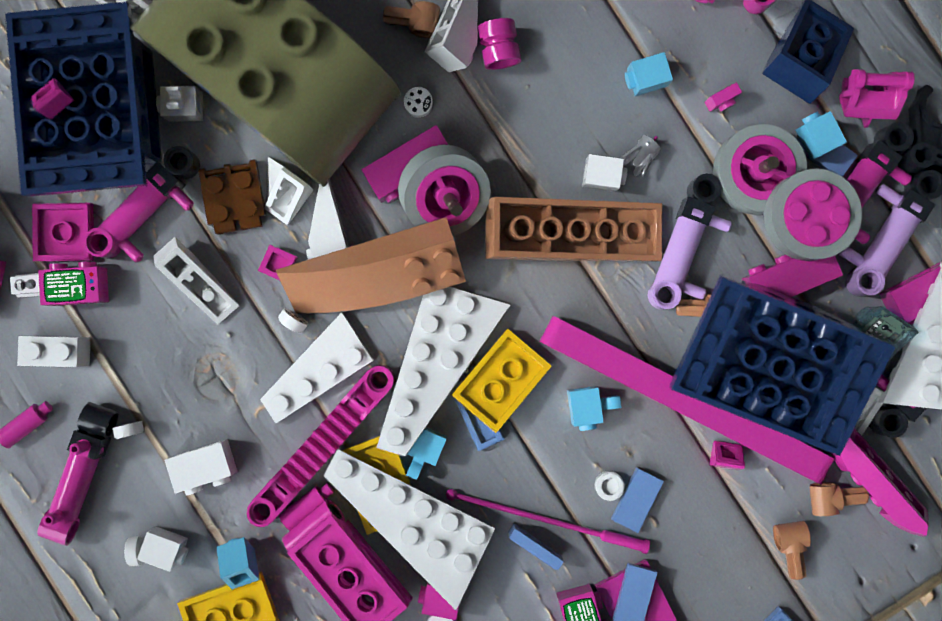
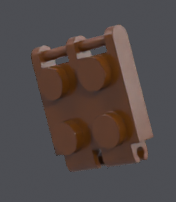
(233, 197)

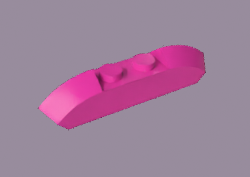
(884, 486)

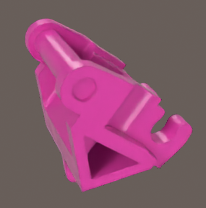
(882, 103)

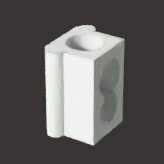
(28, 291)

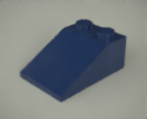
(809, 51)

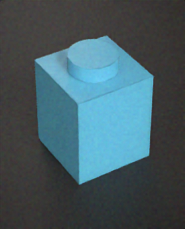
(648, 74)
(820, 134)
(237, 563)

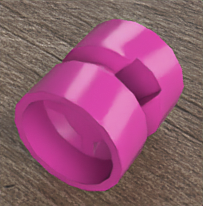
(498, 39)

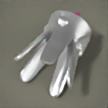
(644, 152)

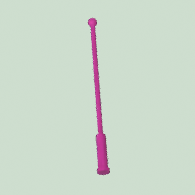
(605, 535)

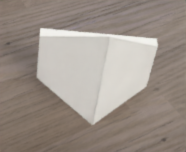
(285, 192)

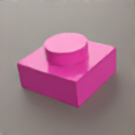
(723, 99)
(275, 259)

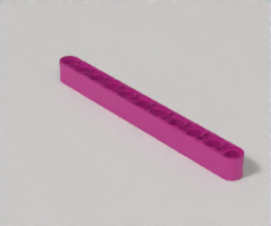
(655, 385)

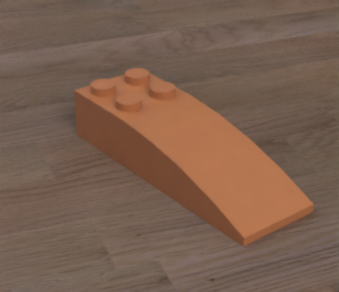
(572, 230)
(376, 271)

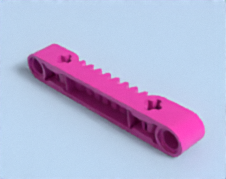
(320, 446)

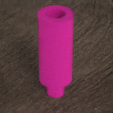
(24, 424)
(305, 505)

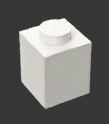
(604, 173)
(163, 549)

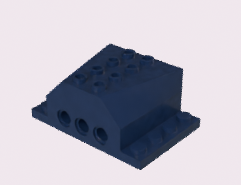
(111, 122)
(781, 364)

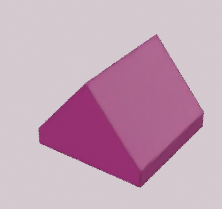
(51, 99)
(727, 455)

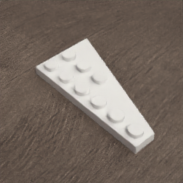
(441, 347)
(919, 371)
(427, 532)

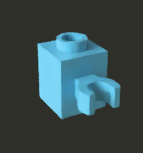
(587, 406)
(426, 449)

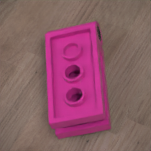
(329, 547)

